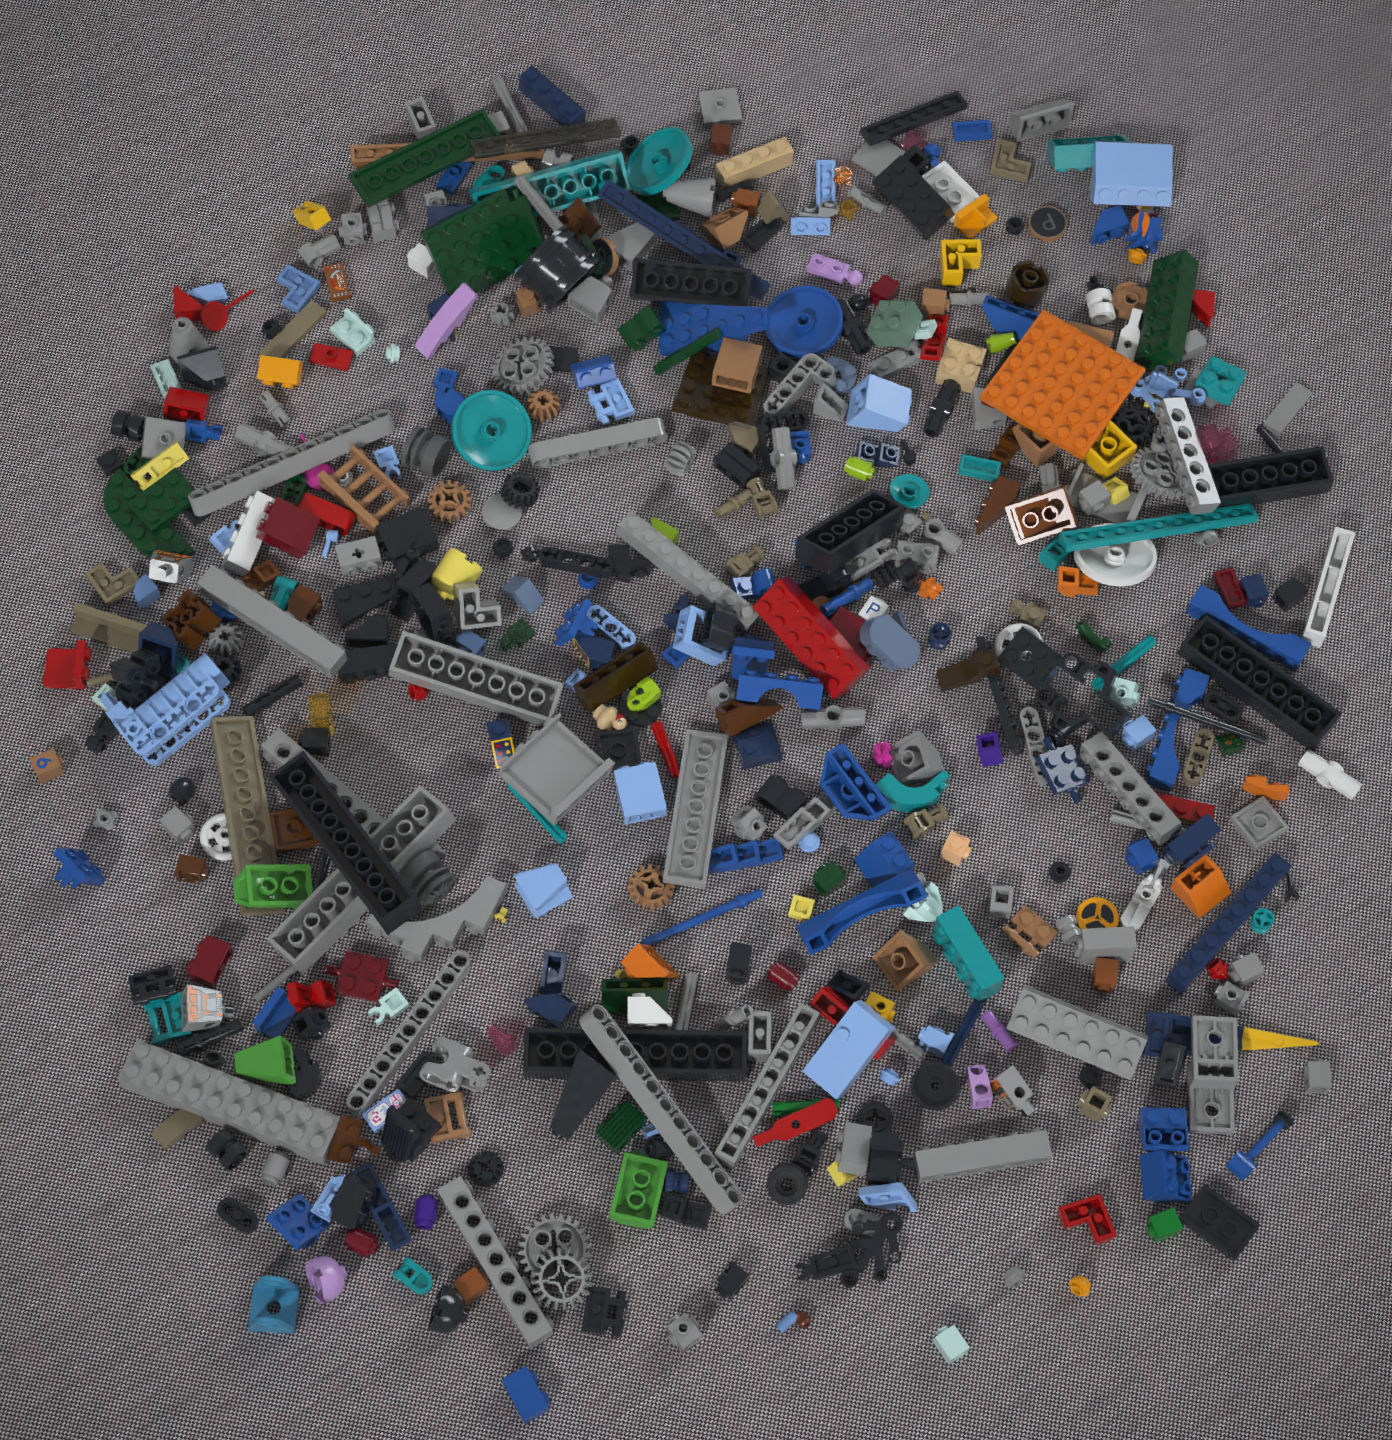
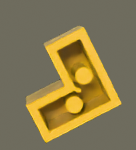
(955, 257)

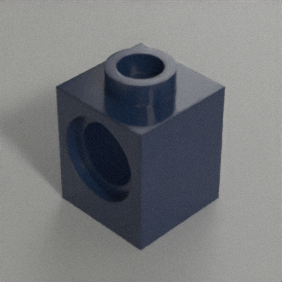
(1254, 590)

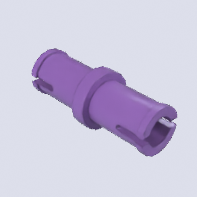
(999, 1030)

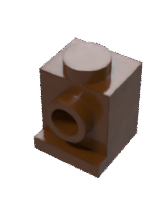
(191, 869)

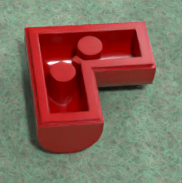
(1089, 1211)

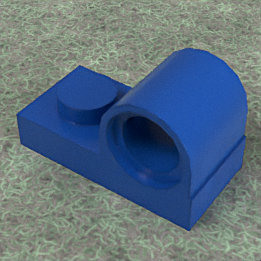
(754, 586)

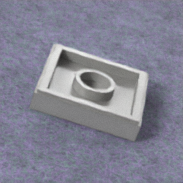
(1259, 823)

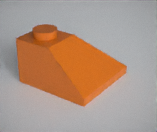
(647, 963)

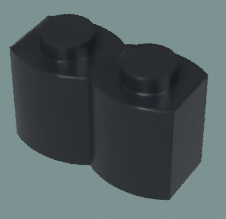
(719, 627)
(780, 798)

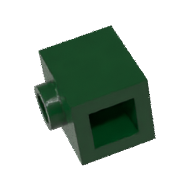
(829, 879)

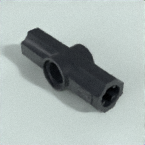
(854, 330)
(941, 408)

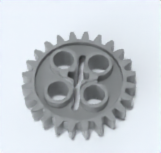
(523, 366)
(1156, 473)
(533, 1251)

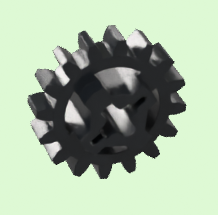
(1135, 424)

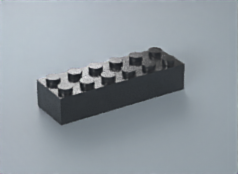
(690, 283)
(1272, 477)
(849, 532)

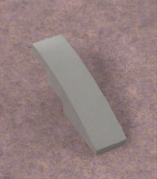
(805, 821)

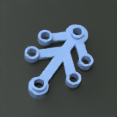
(1145, 390)

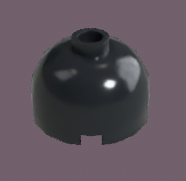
(447, 1311)

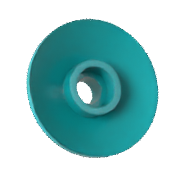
(909, 484)

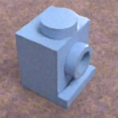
(935, 1040)

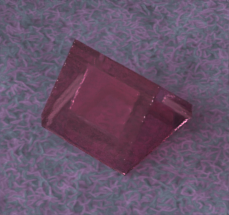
(912, 138)

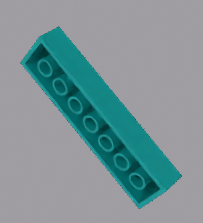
(566, 182)

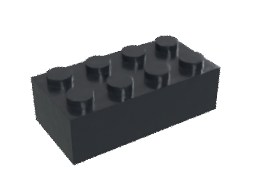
(913, 198)

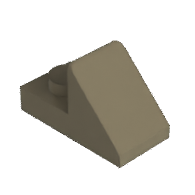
(772, 208)

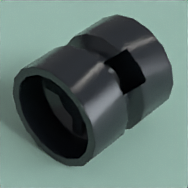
(126, 425)
(225, 1148)

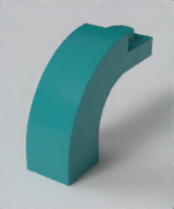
(912, 799)

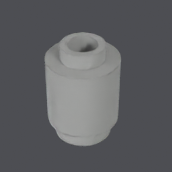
(275, 1168)

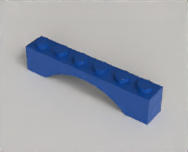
(1284, 648)
(1165, 765)
(826, 927)

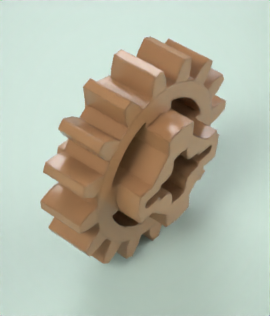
(449, 503)
(642, 881)

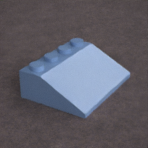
(1132, 174)

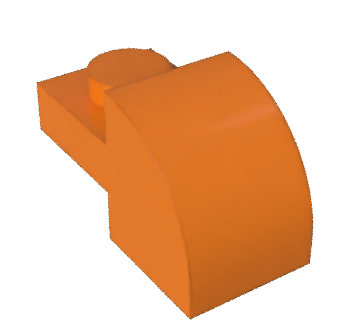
(1074, 582)

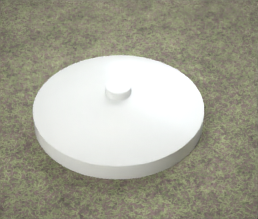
(1118, 563)

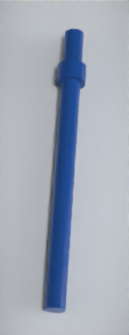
(739, 901)

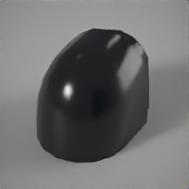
(182, 790)

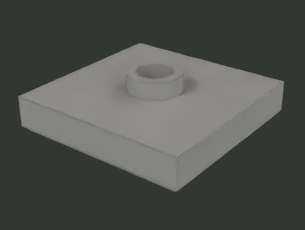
(720, 106)
(160, 434)

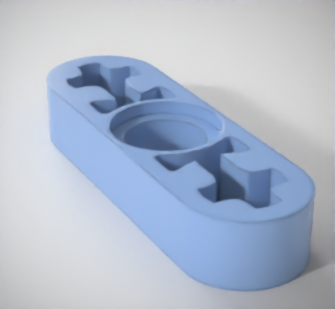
(612, 636)

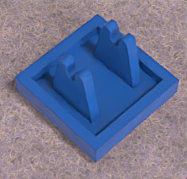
(575, 623)
(77, 868)

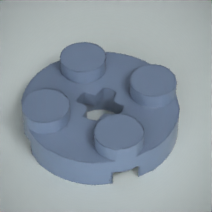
(847, 374)

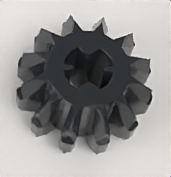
(231, 667)

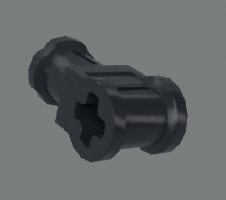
(907, 574)
(808, 1155)

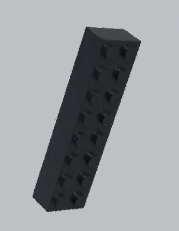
(1259, 683)

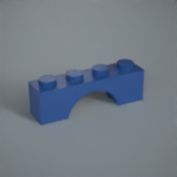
(753, 685)

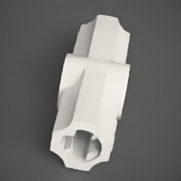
(1330, 774)

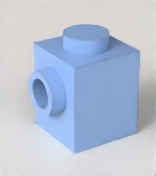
(1137, 732)

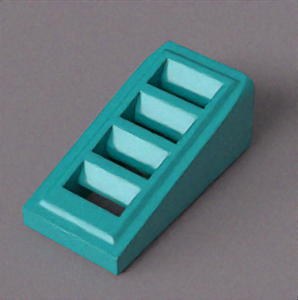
(1051, 559)

